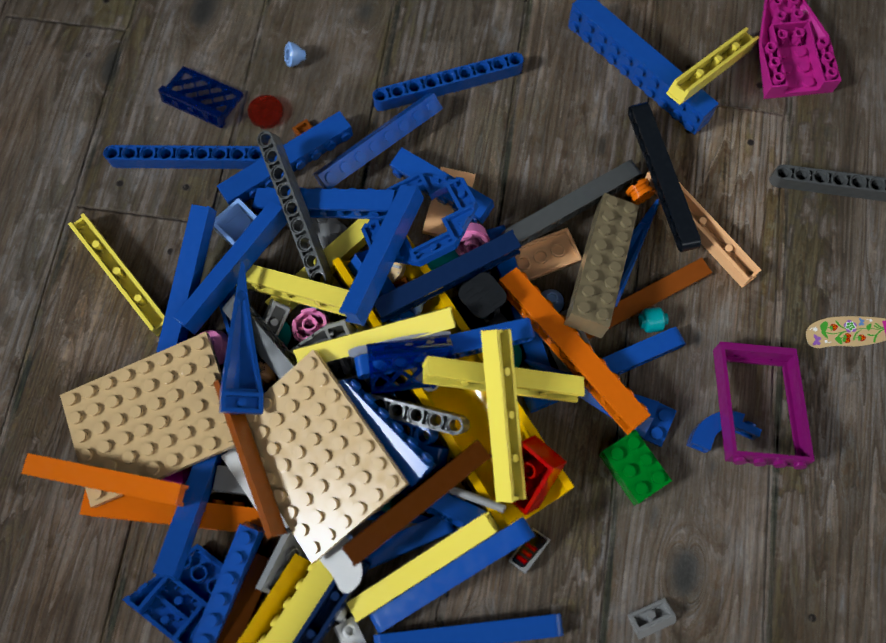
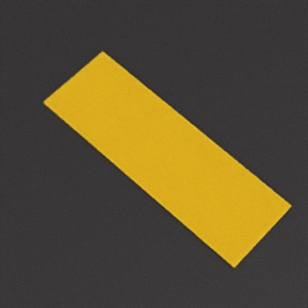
(274, 601)

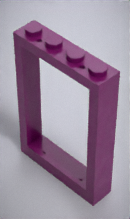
(772, 356)

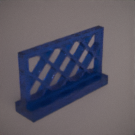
(193, 105)
(404, 349)

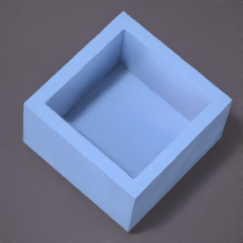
(233, 221)

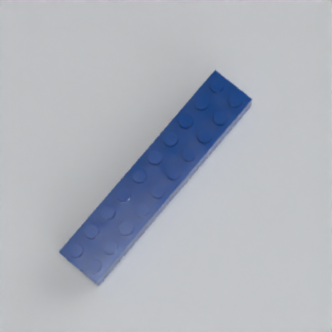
(638, 62)

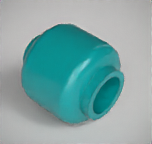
(653, 319)

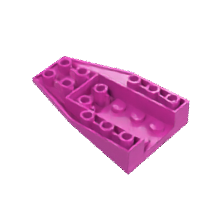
(795, 51)

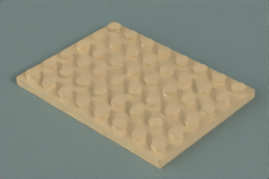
(150, 415)
(321, 457)

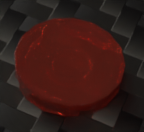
(265, 111)

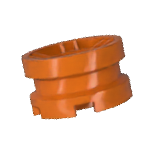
(640, 192)

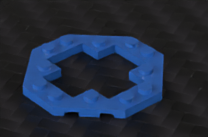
(455, 223)

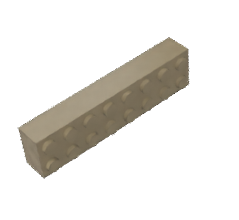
(602, 266)

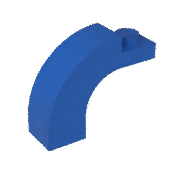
(706, 431)

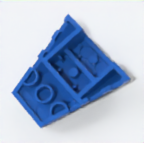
(179, 605)

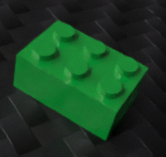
(635, 467)

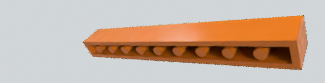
(574, 352)
(215, 517)

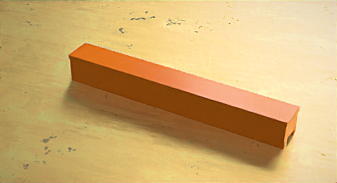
(105, 479)

